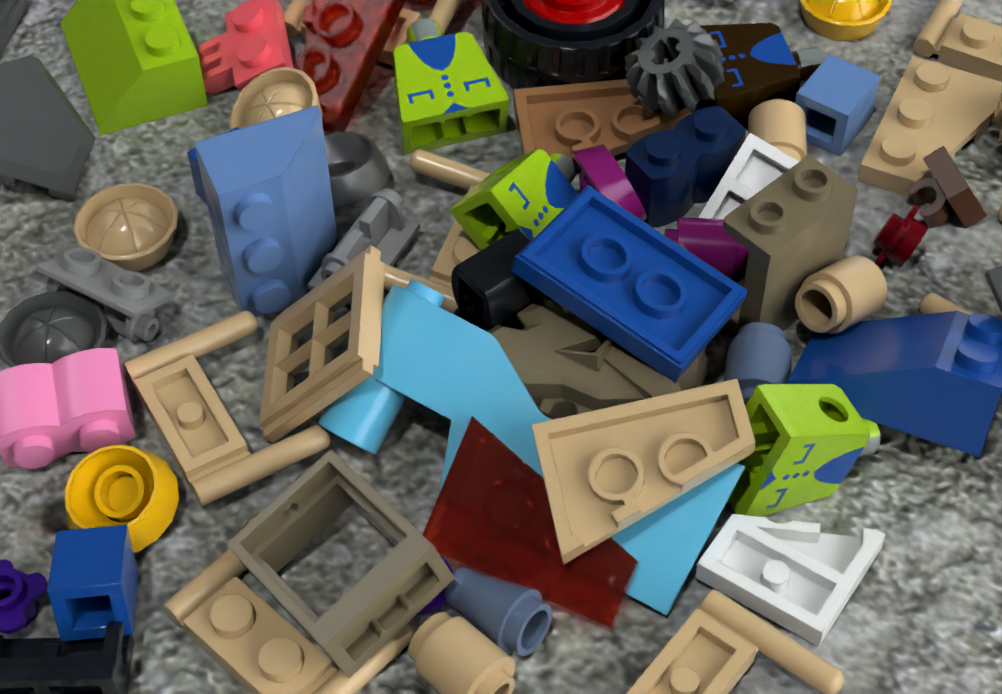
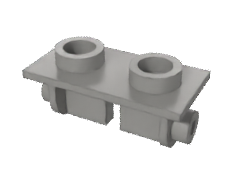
(379, 226)
(126, 295)

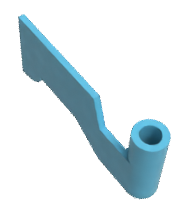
(468, 374)

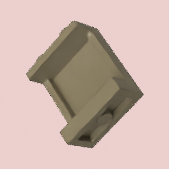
(790, 233)

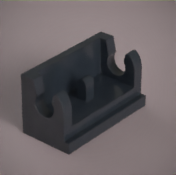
(67, 666)

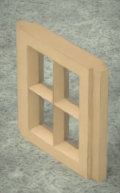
(290, 406)

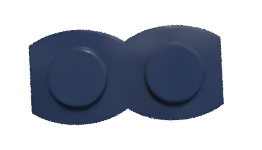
(683, 164)

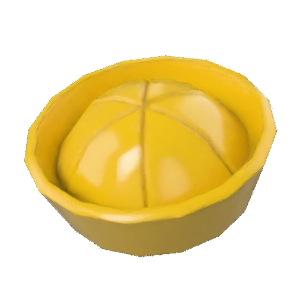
(844, 18)
(131, 483)

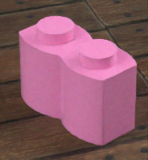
(63, 408)

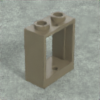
(380, 600)

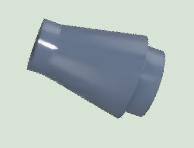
(501, 610)

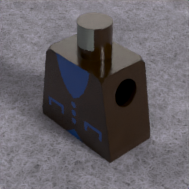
(757, 67)

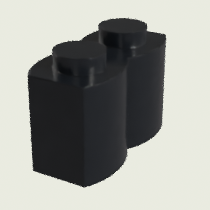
(489, 290)

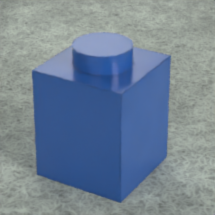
(93, 581)

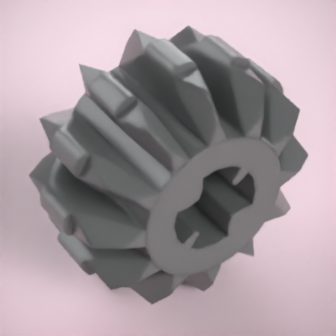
(674, 69)

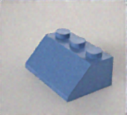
(269, 207)

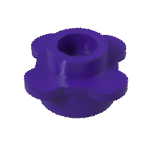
(23, 604)

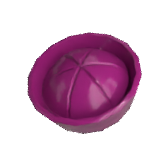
(604, 174)

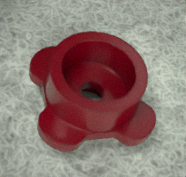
(899, 237)

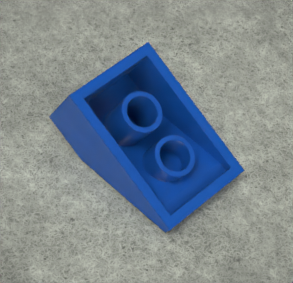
(915, 373)

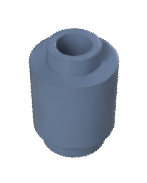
(758, 357)

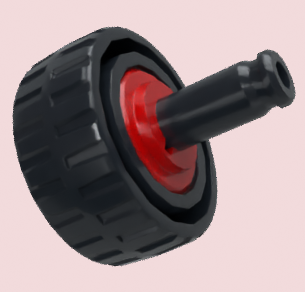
(565, 39)

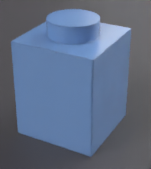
(837, 103)

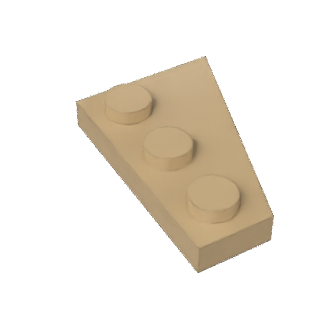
(928, 111)
(636, 457)

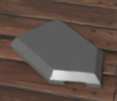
(40, 130)

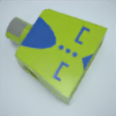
(445, 89)
(517, 195)
(802, 446)

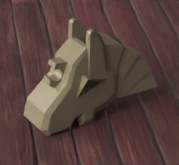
(577, 367)

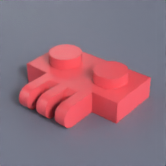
(251, 46)

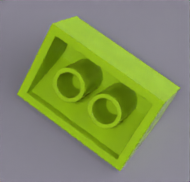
(133, 61)

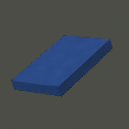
(630, 282)

